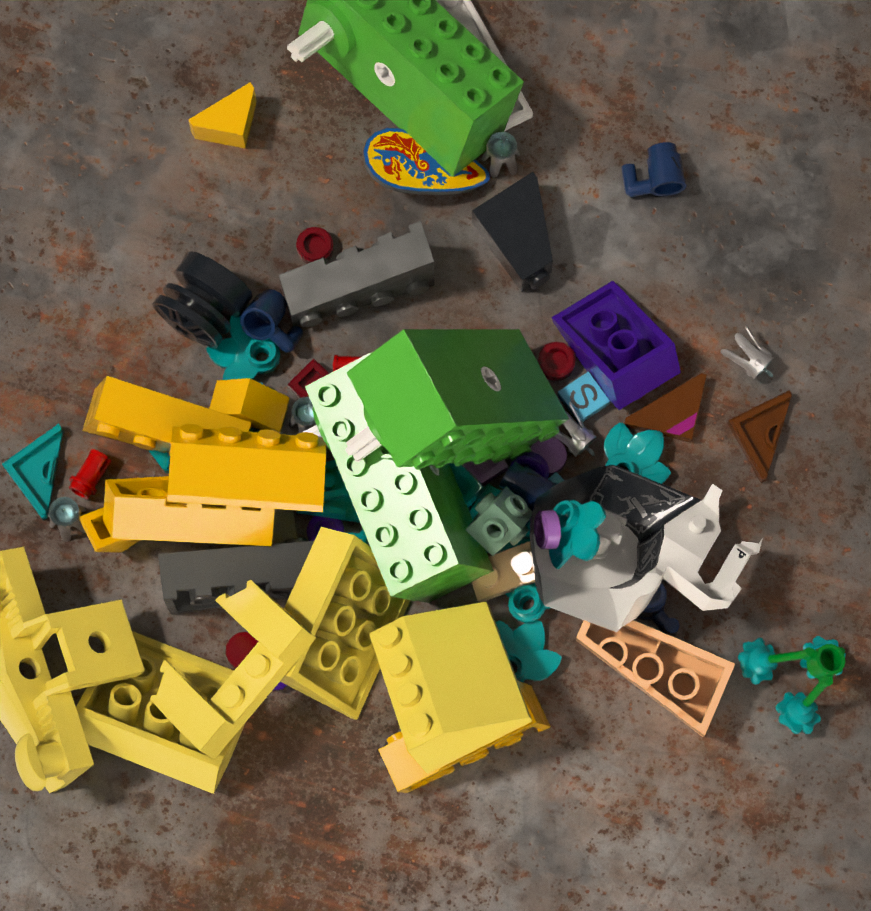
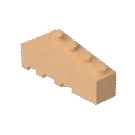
(664, 668)

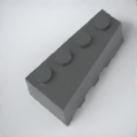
(359, 278)
(197, 578)

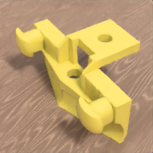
(42, 710)

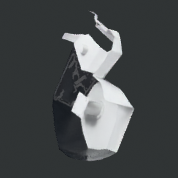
(644, 539)

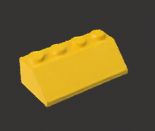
(247, 468)

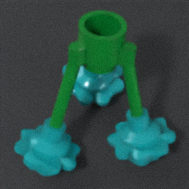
(820, 658)

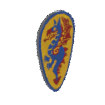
(406, 167)

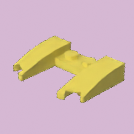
(279, 646)

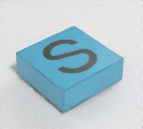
(585, 396)

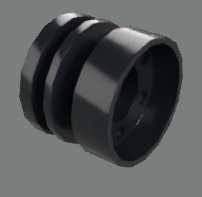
(205, 295)

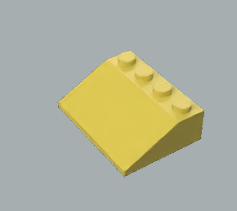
(340, 603)
(449, 682)
(129, 725)

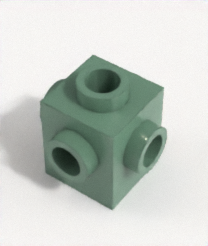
(500, 520)

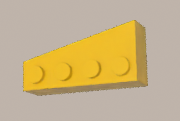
(146, 416)
(141, 512)
(409, 775)

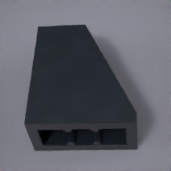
(517, 232)

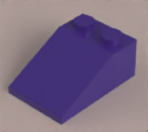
(618, 344)

